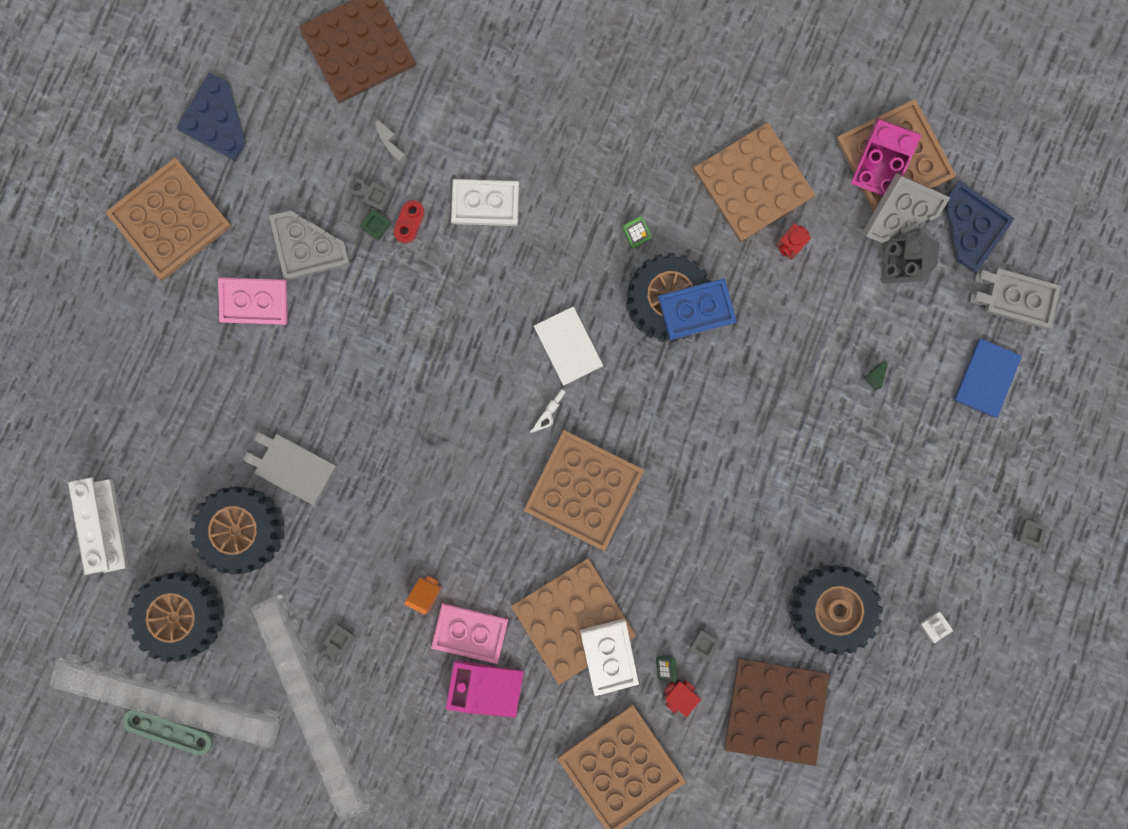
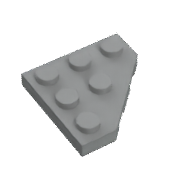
(903, 208)
(305, 247)

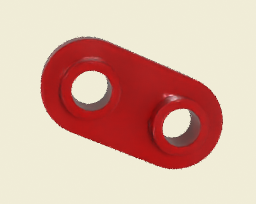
(409, 221)

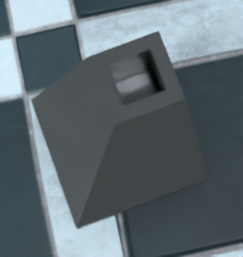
(909, 259)

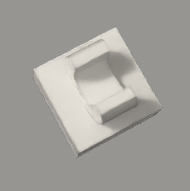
(935, 627)

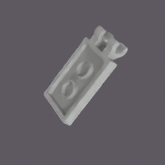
(1018, 297)
(292, 467)

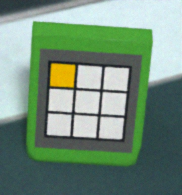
(636, 232)

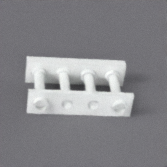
(98, 525)

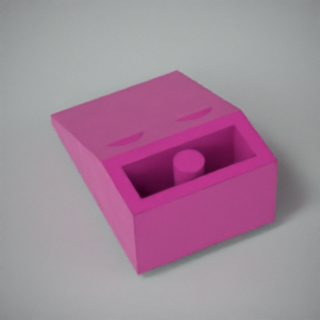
(884, 155)
(484, 689)

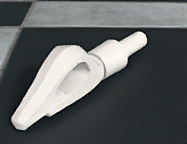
(547, 414)

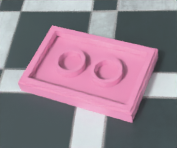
(253, 300)
(469, 633)

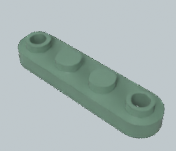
(168, 732)

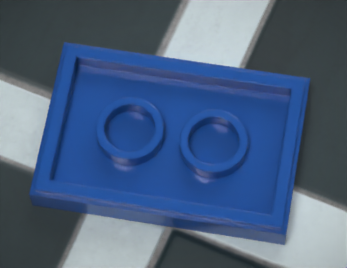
(697, 309)
(987, 378)

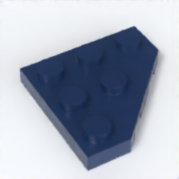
(214, 118)
(974, 225)

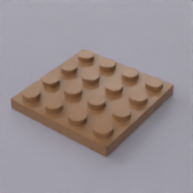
(928, 163)
(754, 182)
(168, 219)
(583, 490)
(559, 612)
(621, 769)

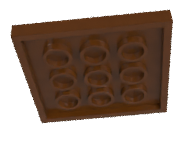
(357, 47)
(776, 711)

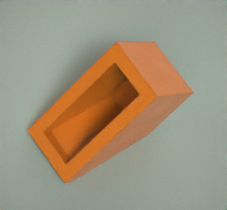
(424, 594)

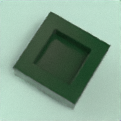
(375, 225)

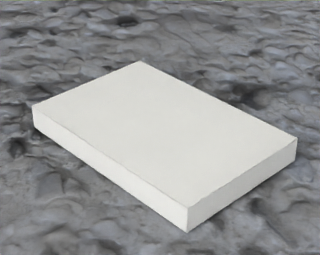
(485, 202)
(568, 346)
(609, 657)

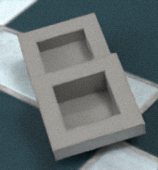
(389, 139)

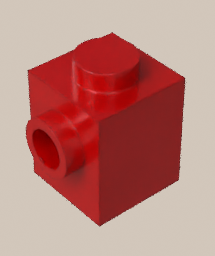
(793, 241)
(681, 697)

